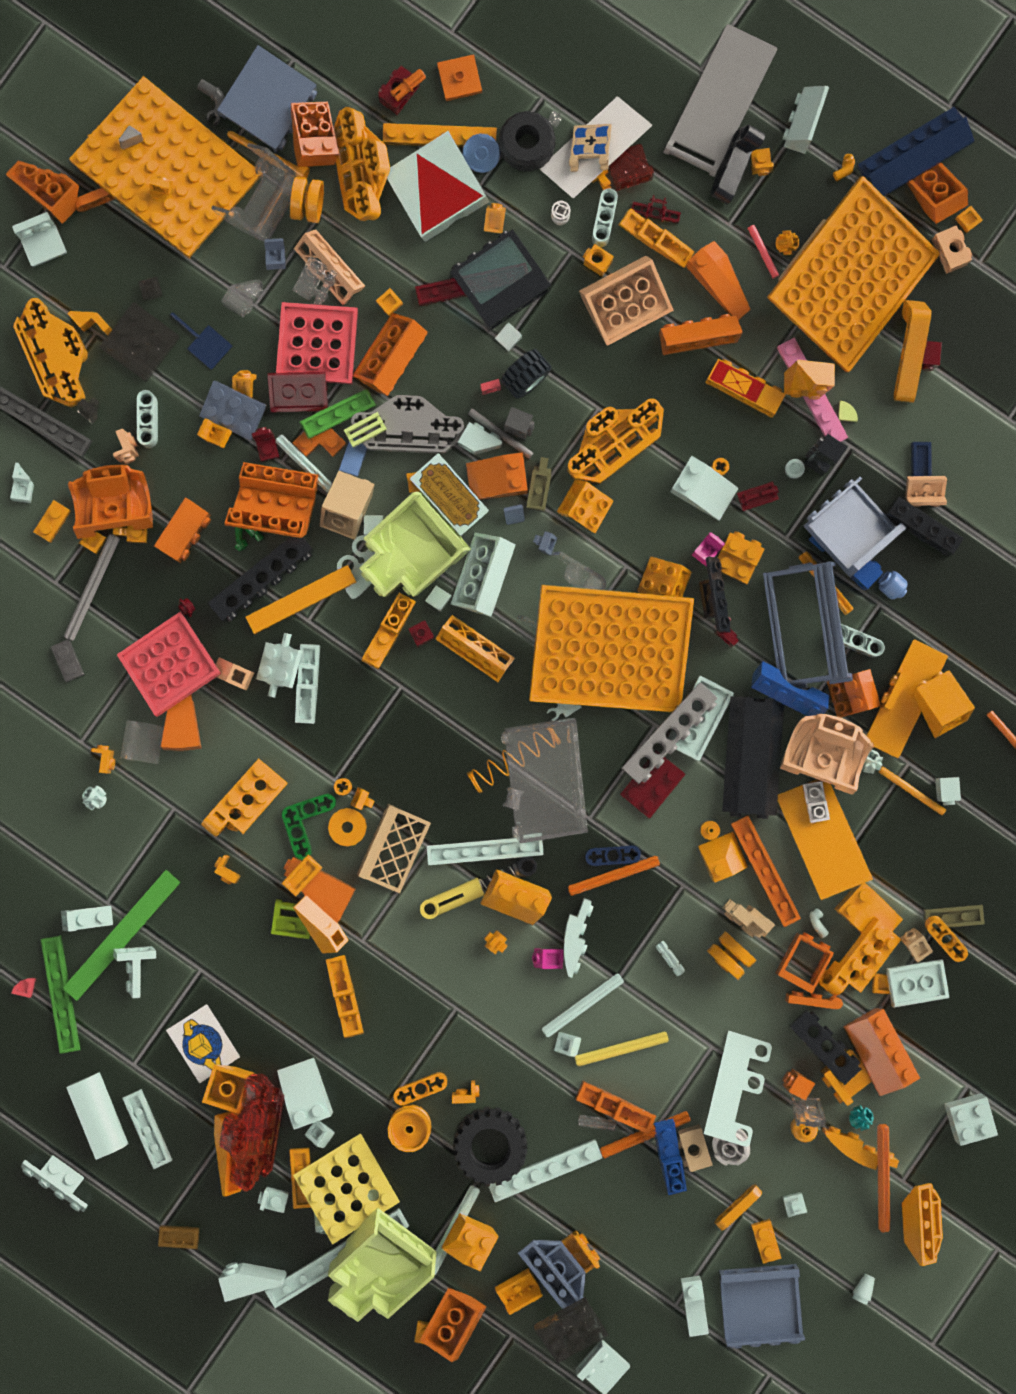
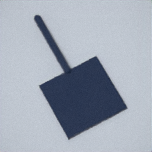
(207, 346)

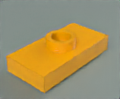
(302, 875)

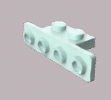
(59, 1178)

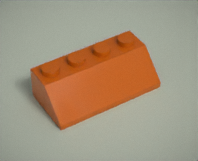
(700, 334)
(390, 353)
(881, 1052)

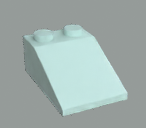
(704, 488)
(304, 1093)
(247, 1279)

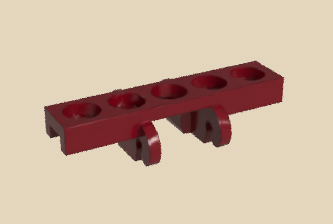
(663, 210)

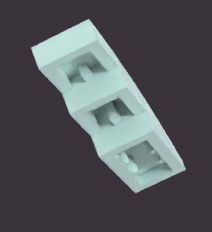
(307, 684)

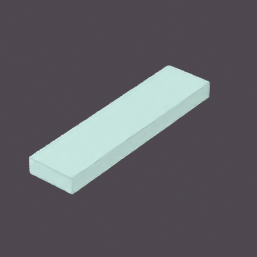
(147, 1129)

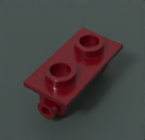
(758, 496)

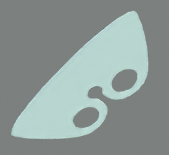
(358, 588)

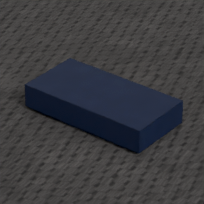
(921, 459)

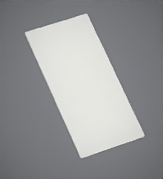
(625, 130)

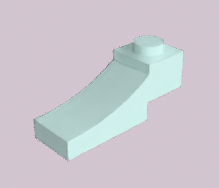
(694, 1306)

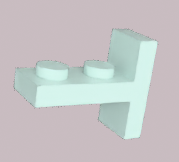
(86, 918)
(134, 956)

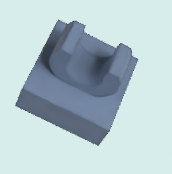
(546, 543)

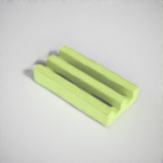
(379, 422)

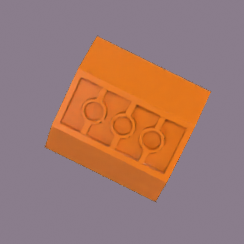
(274, 500)

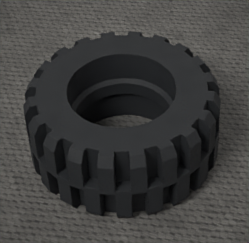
(490, 1172)

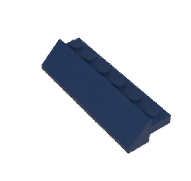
(917, 152)

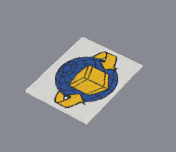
(202, 1043)

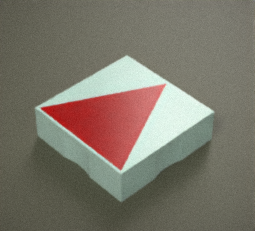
(436, 186)

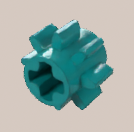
(861, 1118)

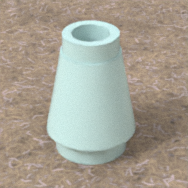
(864, 1289)

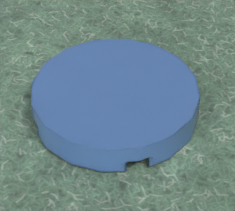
(481, 152)

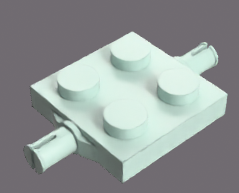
(279, 665)

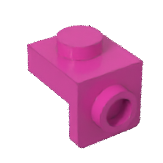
(709, 547)

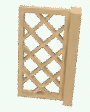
(378, 841)

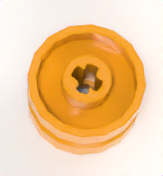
(307, 199)
(731, 955)
(409, 1139)

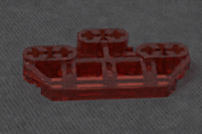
(244, 1132)

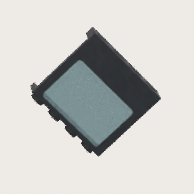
(500, 279)

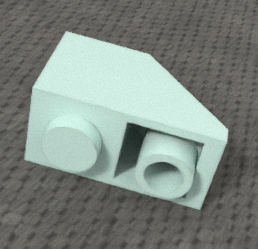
(477, 440)

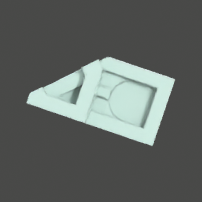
(22, 486)

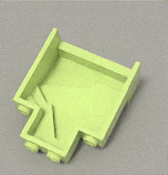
(411, 548)
(379, 1268)

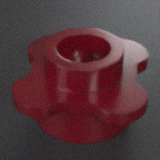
(186, 607)

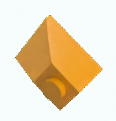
(722, 857)

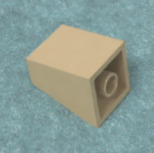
(346, 504)

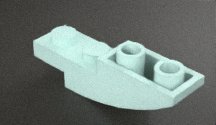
(573, 944)

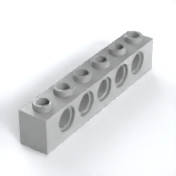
(699, 693)

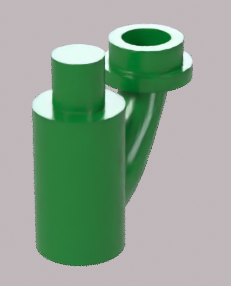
(242, 544)

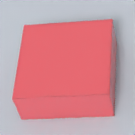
(490, 387)

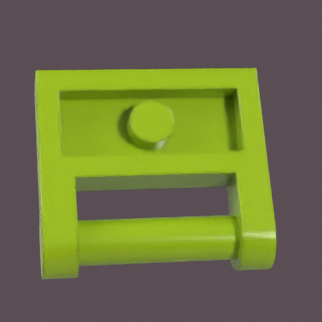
(287, 925)

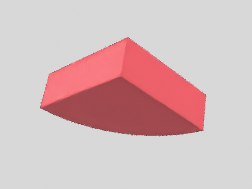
(24, 987)

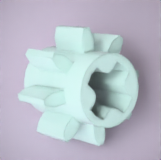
(872, 762)
(94, 797)

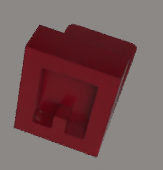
(266, 444)

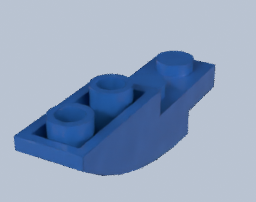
(669, 1156)

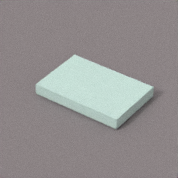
(917, 983)

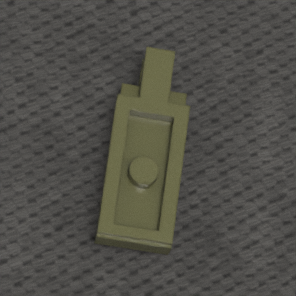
(539, 486)

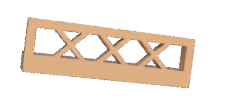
(321, 249)

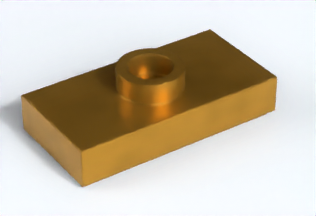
(178, 1237)

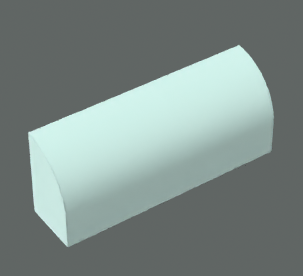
(97, 1115)

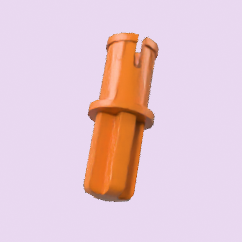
(408, 84)

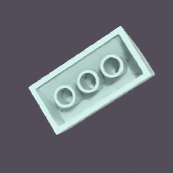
(483, 574)

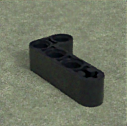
(734, 163)

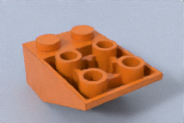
(313, 134)

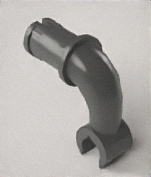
(216, 96)

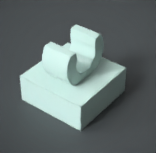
(794, 1204)

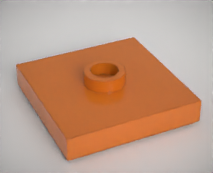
(459, 77)

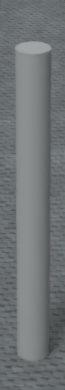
(504, 436)

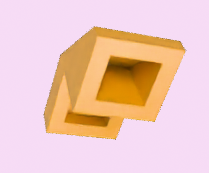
(87, 319)

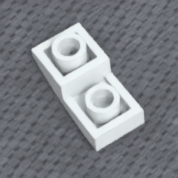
(816, 802)

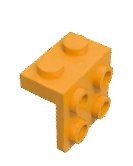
(844, 1092)

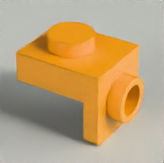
(214, 433)
(107, 762)
(226, 874)

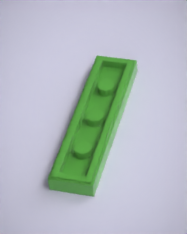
(337, 414)

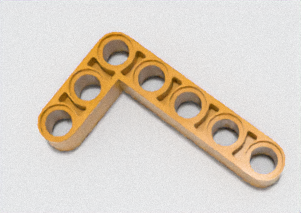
(918, 320)

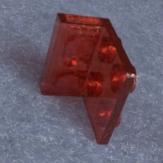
(631, 168)

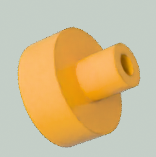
(705, 830)

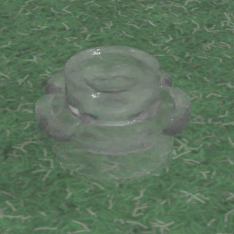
(554, 119)

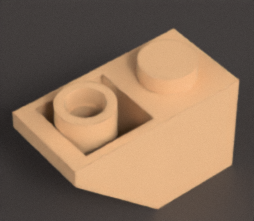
(234, 674)

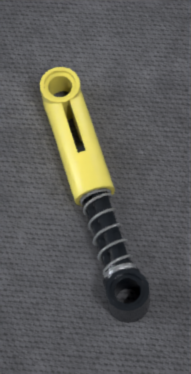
(471, 890)

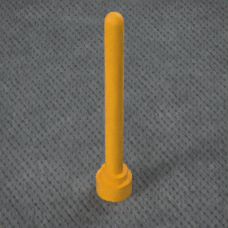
(302, 172)

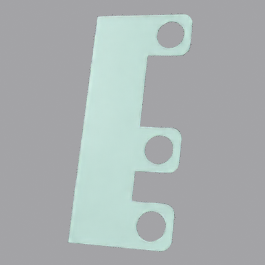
(729, 1085)

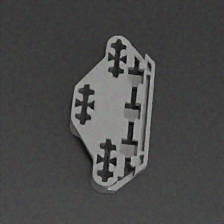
(410, 424)

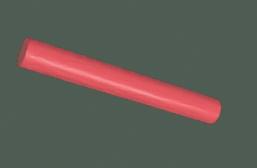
(763, 251)

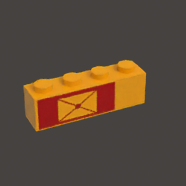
(745, 388)

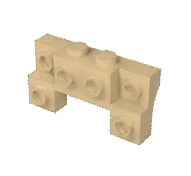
(752, 920)

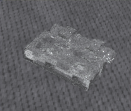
(309, 279)

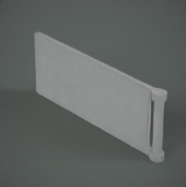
(721, 98)

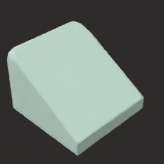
(508, 337)
(438, 598)
(567, 1044)
(319, 1134)

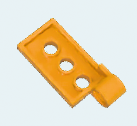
(219, 816)
(838, 974)

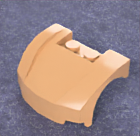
(828, 751)

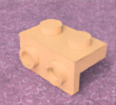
(128, 442)
(926, 490)

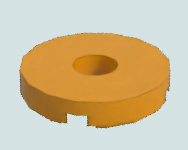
(347, 815)

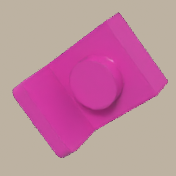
(548, 958)

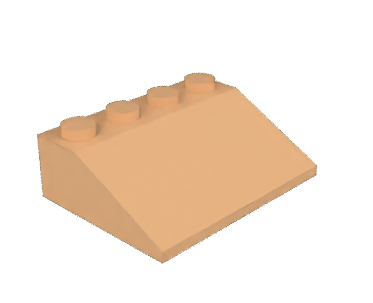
(626, 300)

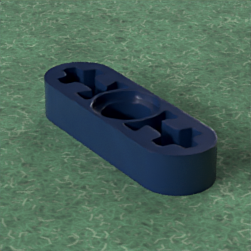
(626, 850)

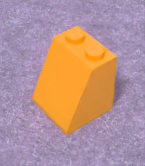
(943, 703)

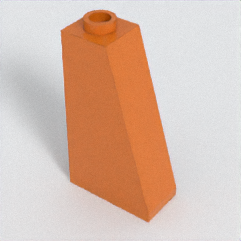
(325, 891)

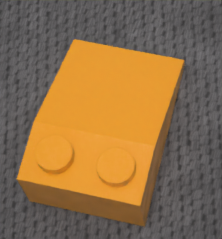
(863, 905)

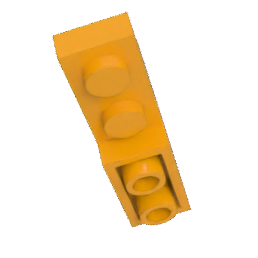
(388, 631)
(852, 1147)

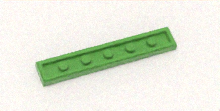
(60, 1000)

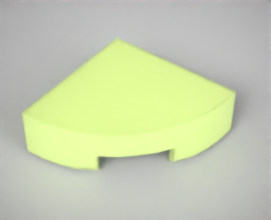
(847, 412)

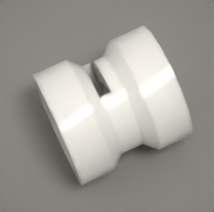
(560, 217)

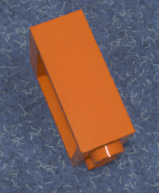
(811, 985)

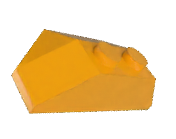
(923, 1223)

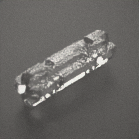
(597, 1123)

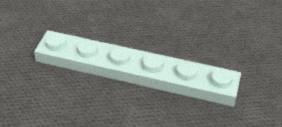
(482, 851)
(547, 1169)

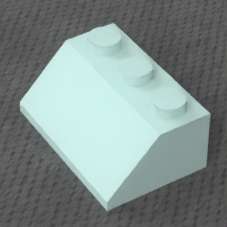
(805, 118)

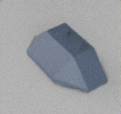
(555, 1270)

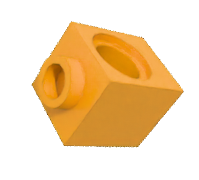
(598, 268)

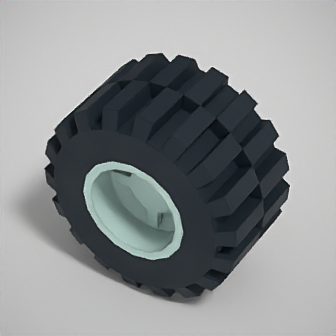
(526, 373)

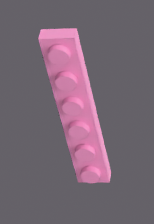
(820, 408)

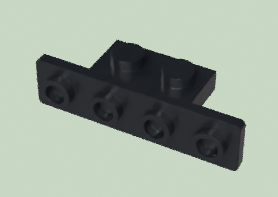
(713, 596)

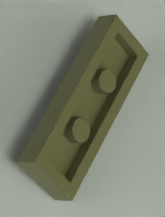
(957, 916)

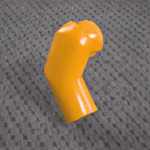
(847, 167)

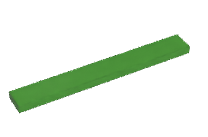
(121, 935)

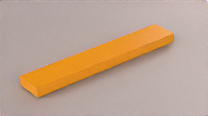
(301, 599)

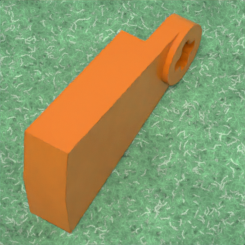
(181, 727)

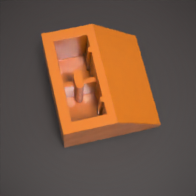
(854, 695)

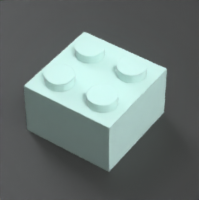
(971, 1119)

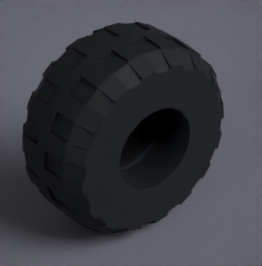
(532, 124)

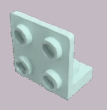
(40, 239)
(602, 1367)

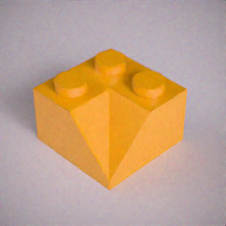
(809, 379)
(226, 1087)
(470, 1241)

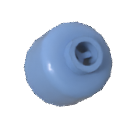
(893, 585)

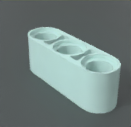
(604, 209)
(142, 411)
(866, 641)

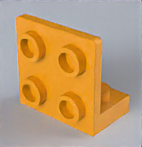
(585, 505)
(664, 578)

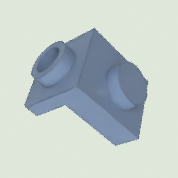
(275, 254)

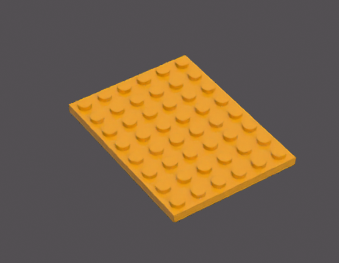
(174, 147)
(854, 274)
(610, 648)

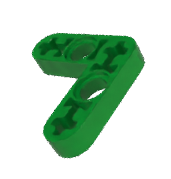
(300, 815)

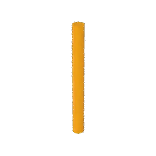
(911, 790)

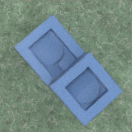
(353, 459)

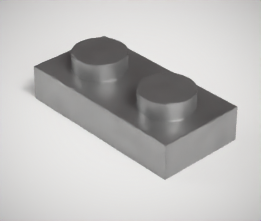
(67, 660)

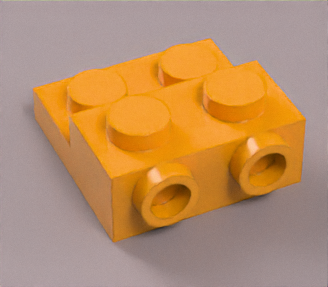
(739, 557)

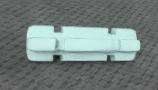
(670, 958)

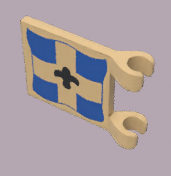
(590, 142)

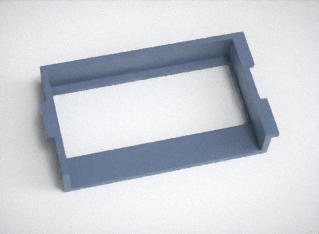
(829, 620)

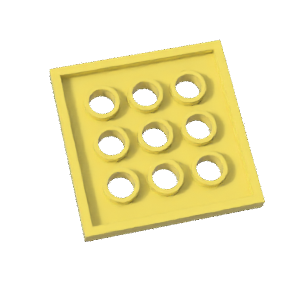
(323, 1166)

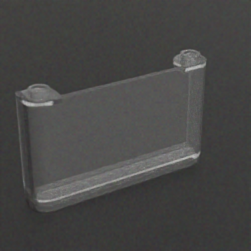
(545, 780)

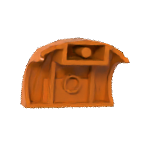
(110, 499)

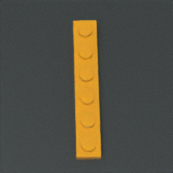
(423, 134)

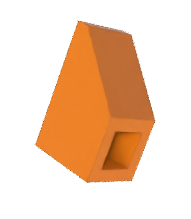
(798, 1084)

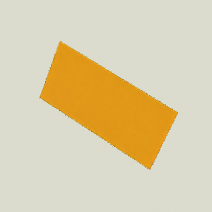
(825, 845)

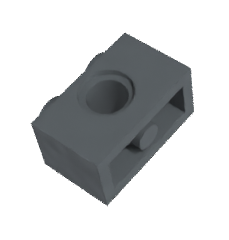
(519, 424)

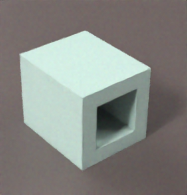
(948, 790)

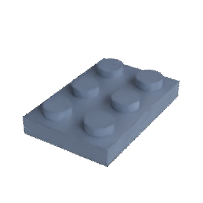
(232, 410)

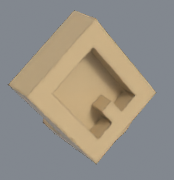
(916, 944)

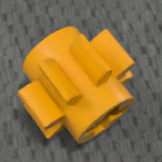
(787, 242)
(496, 942)

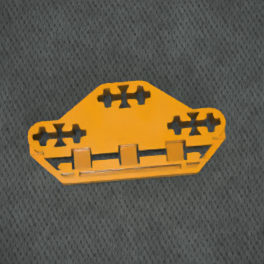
(365, 160)
(58, 353)
(616, 435)

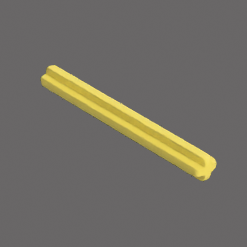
(622, 1048)

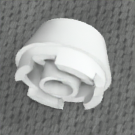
(729, 1152)

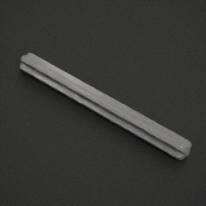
(91, 587)

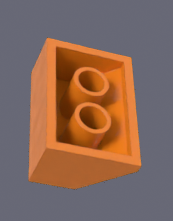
(183, 530)
(452, 1324)

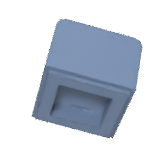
(514, 514)

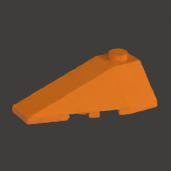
(51, 190)
(716, 274)

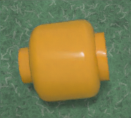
(806, 1136)

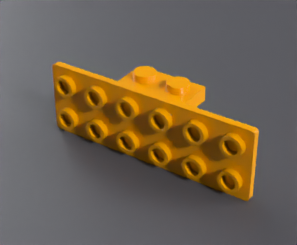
(899, 707)

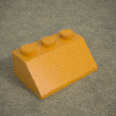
(516, 897)

